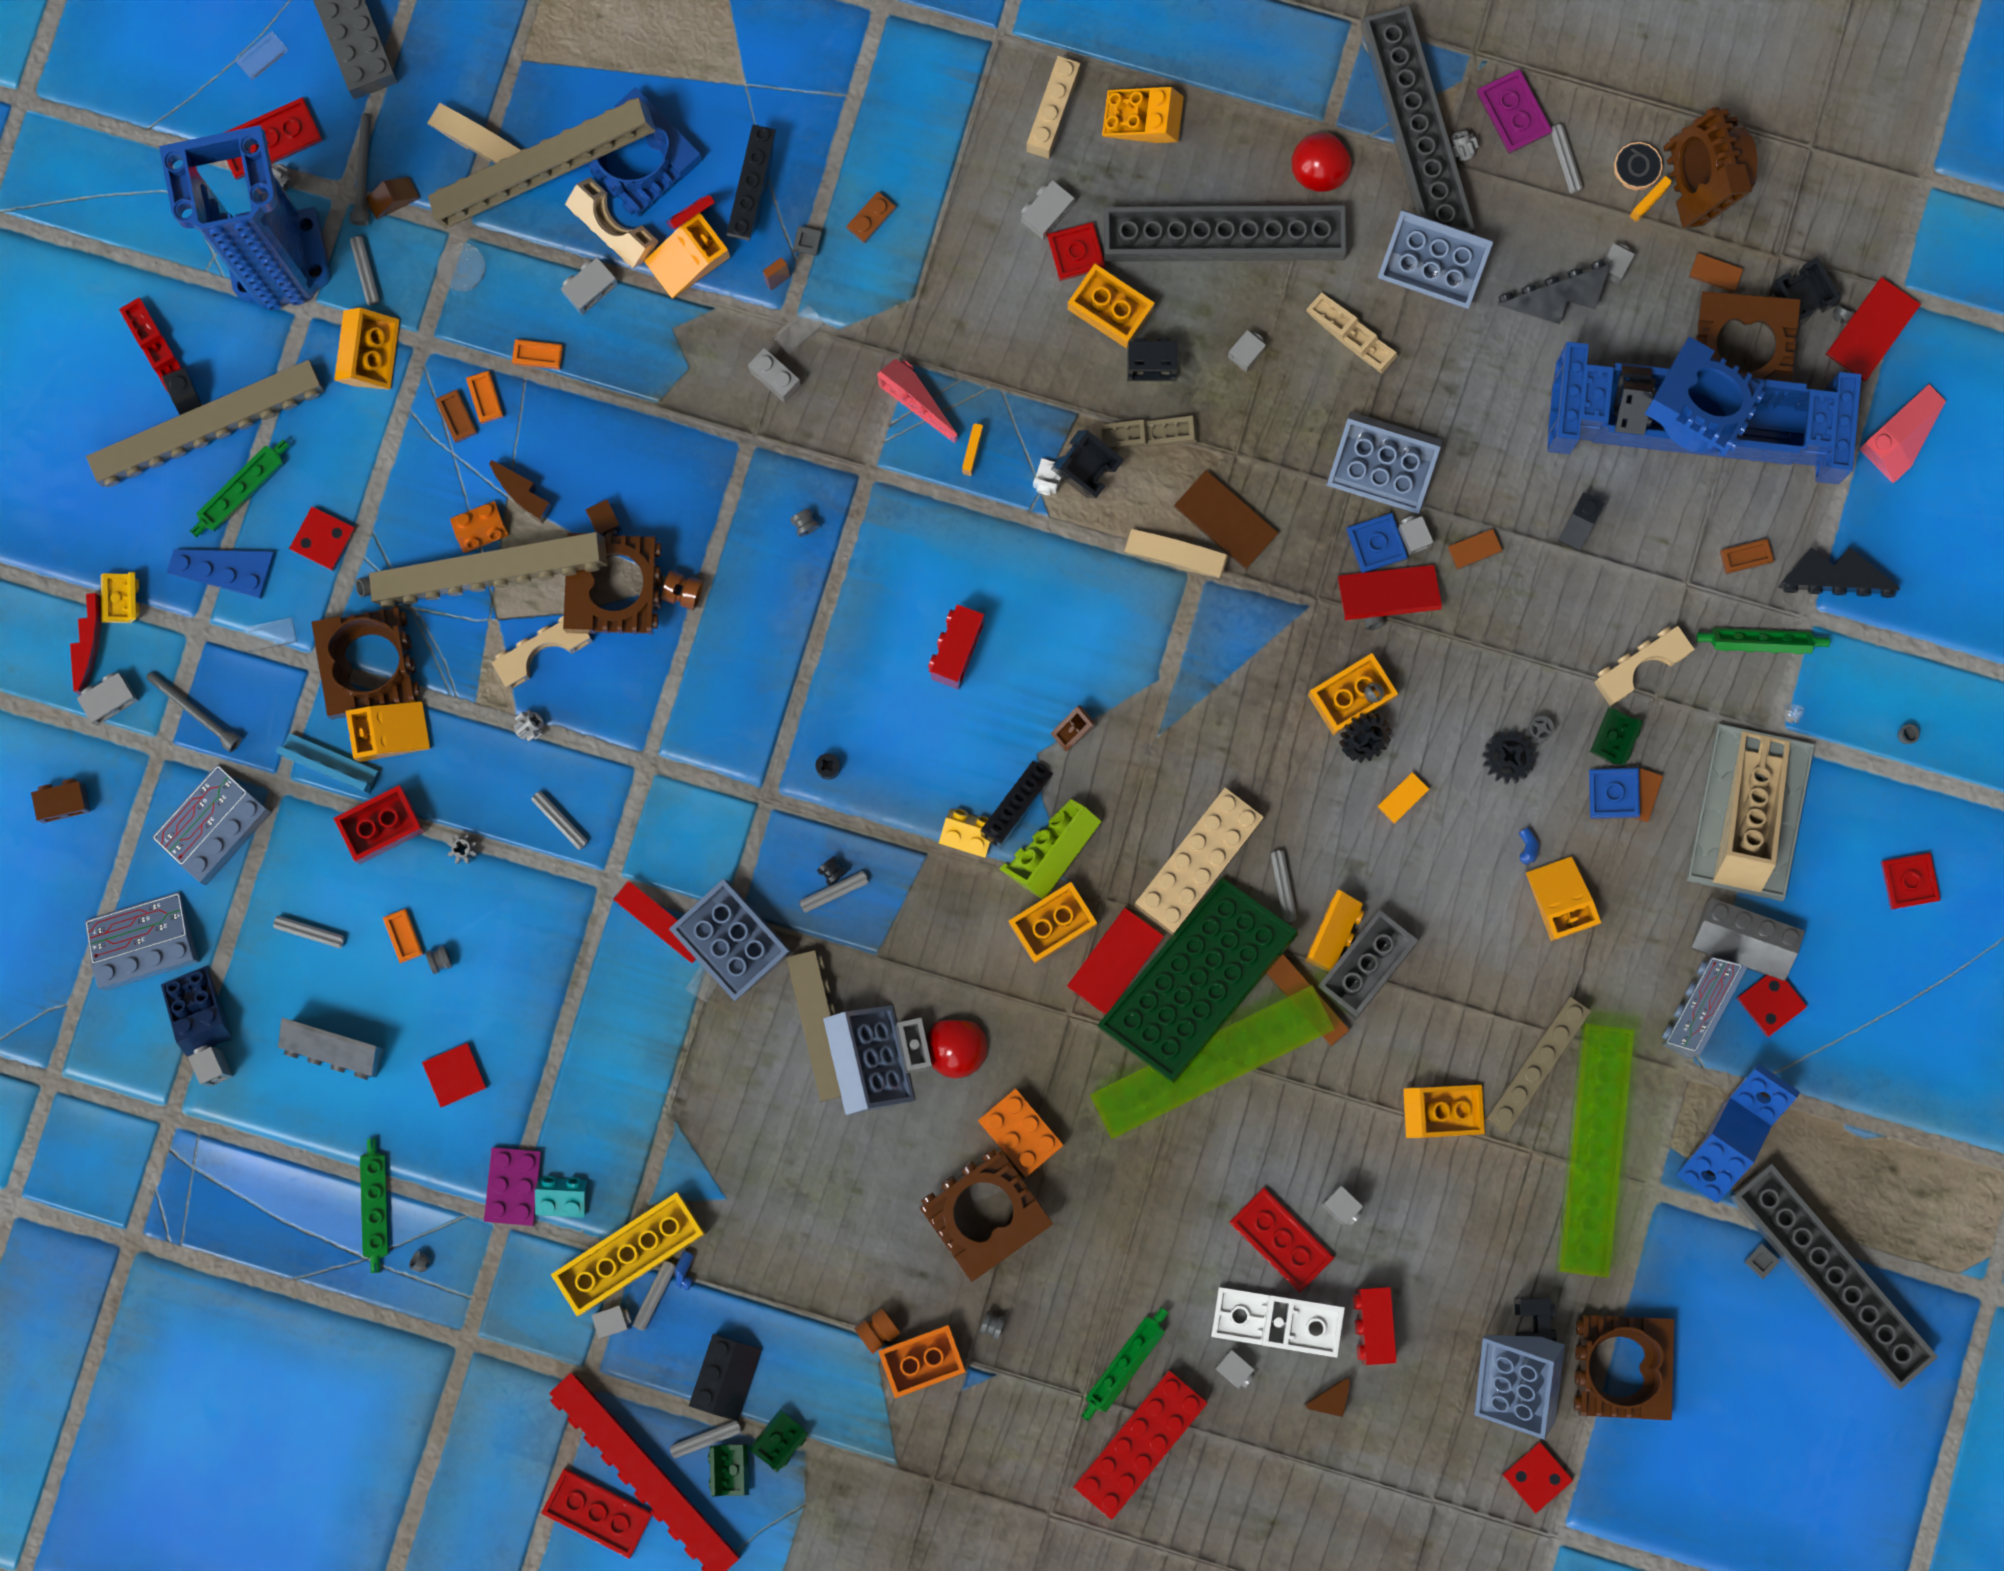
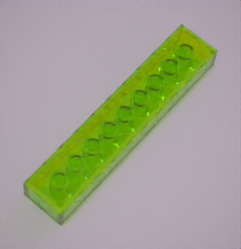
(1224, 1059)
(1594, 1150)

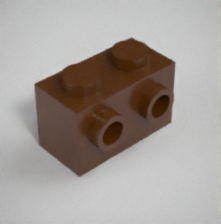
(60, 801)

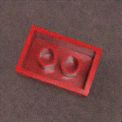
(956, 646)
(379, 824)
(1375, 1326)

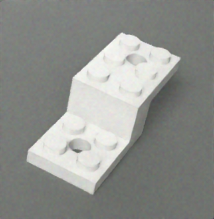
(1277, 1322)

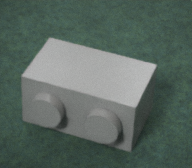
(1047, 209)
(588, 285)
(774, 375)
(107, 698)
(913, 1045)
(210, 1066)
(1342, 1206)

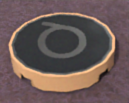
(1638, 166)

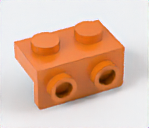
(478, 527)

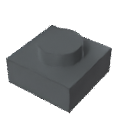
(807, 241)
(1761, 1261)

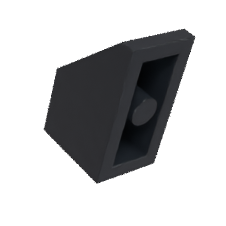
(181, 390)
(1581, 521)

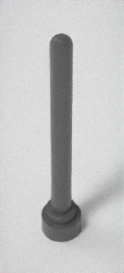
(359, 215)
(229, 739)

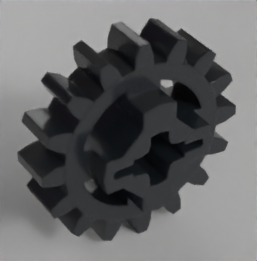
(1365, 737)
(1514, 765)

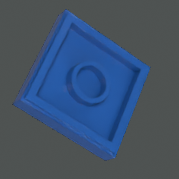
(1376, 543)
(1614, 793)

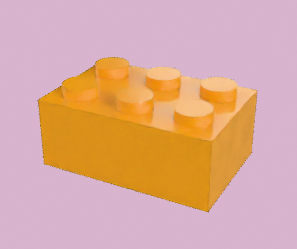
(1110, 306)
(1343, 694)
(1052, 923)

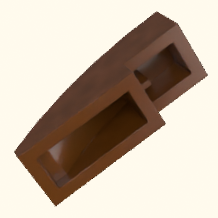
(521, 492)

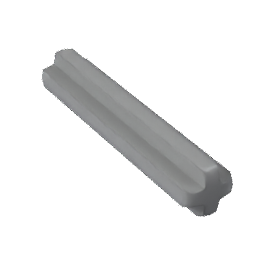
(1566, 158)
(364, 270)
(559, 820)
(1283, 886)
(834, 891)
(309, 932)
(654, 1295)
(705, 1439)

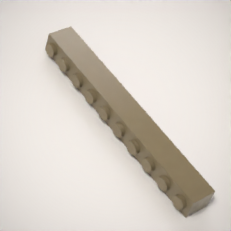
(541, 163)
(205, 424)
(488, 569)

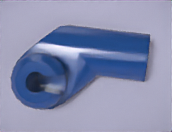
(1532, 846)
(681, 1271)

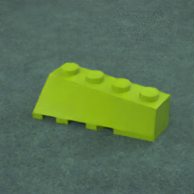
(1053, 849)

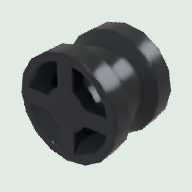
(830, 770)
(832, 871)

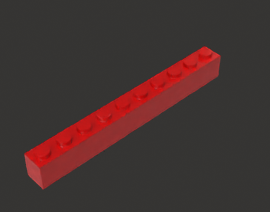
(643, 1474)

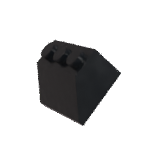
(725, 1377)

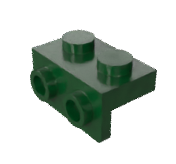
(1616, 737)
(779, 1441)
(729, 1470)

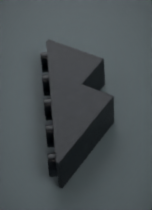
(752, 183)
(1550, 299)
(1848, 574)
(1016, 805)

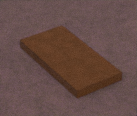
(1225, 520)

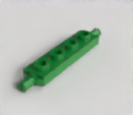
(239, 488)
(1763, 640)
(373, 1206)
(1125, 1364)

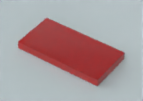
(286, 131)
(1873, 329)
(1389, 592)
(1115, 961)
(1281, 1240)
(596, 1513)

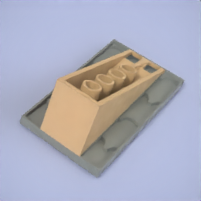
(1750, 812)

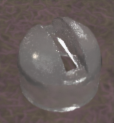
(1793, 713)

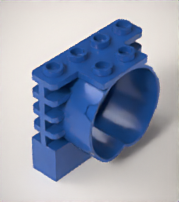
(677, 162)
(1700, 373)

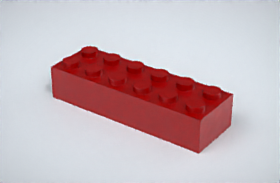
(1140, 1445)

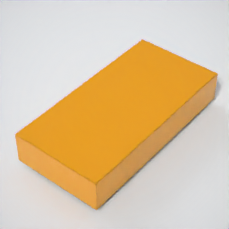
(1650, 199)
(972, 449)
(1403, 798)

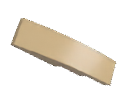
(471, 135)
(1351, 333)
(1176, 553)

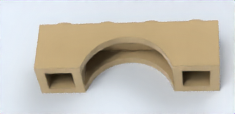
(1053, 106)
(590, 205)
(1669, 649)
(515, 665)

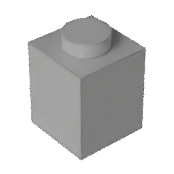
(1619, 259)
(1247, 350)
(1415, 535)
(611, 1321)
(1235, 1370)

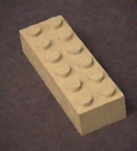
(1198, 861)

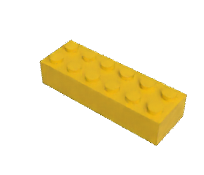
(628, 1254)

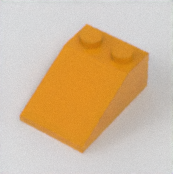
(1443, 1111)

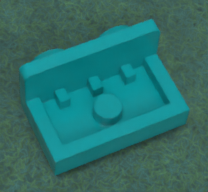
(560, 1197)

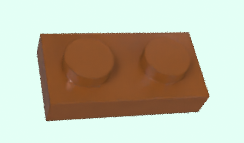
(871, 217)

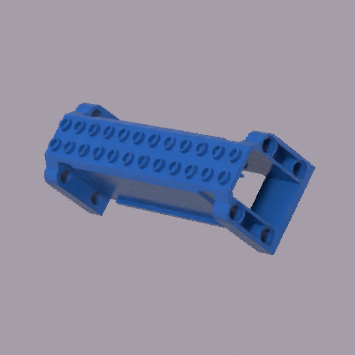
(260, 247)
(1785, 429)

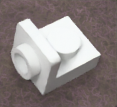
(1046, 480)

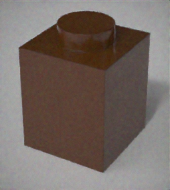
(603, 519)

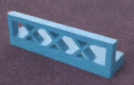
(328, 763)

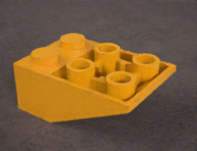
(1143, 114)
(687, 256)
(387, 730)
(1563, 899)

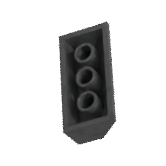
(1747, 939)
(1367, 964)
(330, 1048)

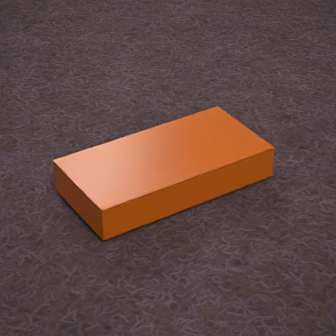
(537, 354)
(484, 397)
(403, 936)

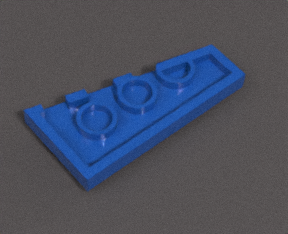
(229, 570)

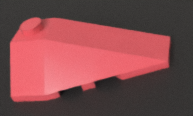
(906, 387)
(1901, 438)

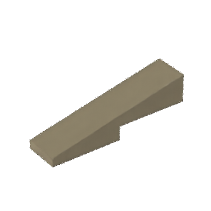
(1149, 433)

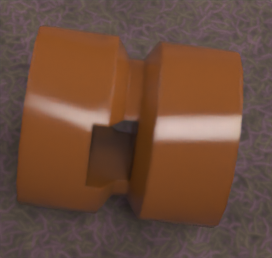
(690, 592)
(877, 1330)

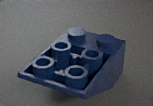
(195, 1011)

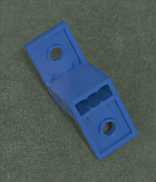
(1737, 1133)

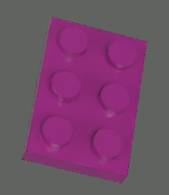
(1514, 111)
(512, 1186)

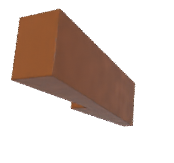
(1290, 981)

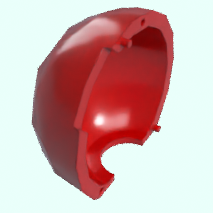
(1321, 162)
(956, 1047)

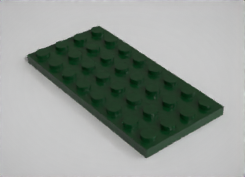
(1197, 980)

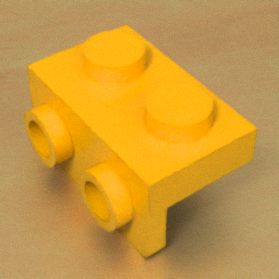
(119, 598)
(963, 832)

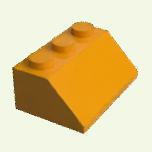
(366, 349)
(1335, 931)

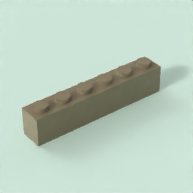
(813, 1007)
(1537, 1065)

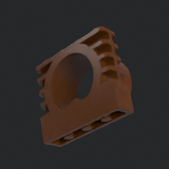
(1712, 166)
(1777, 314)
(641, 617)
(333, 638)
(1027, 1221)
(1655, 1395)

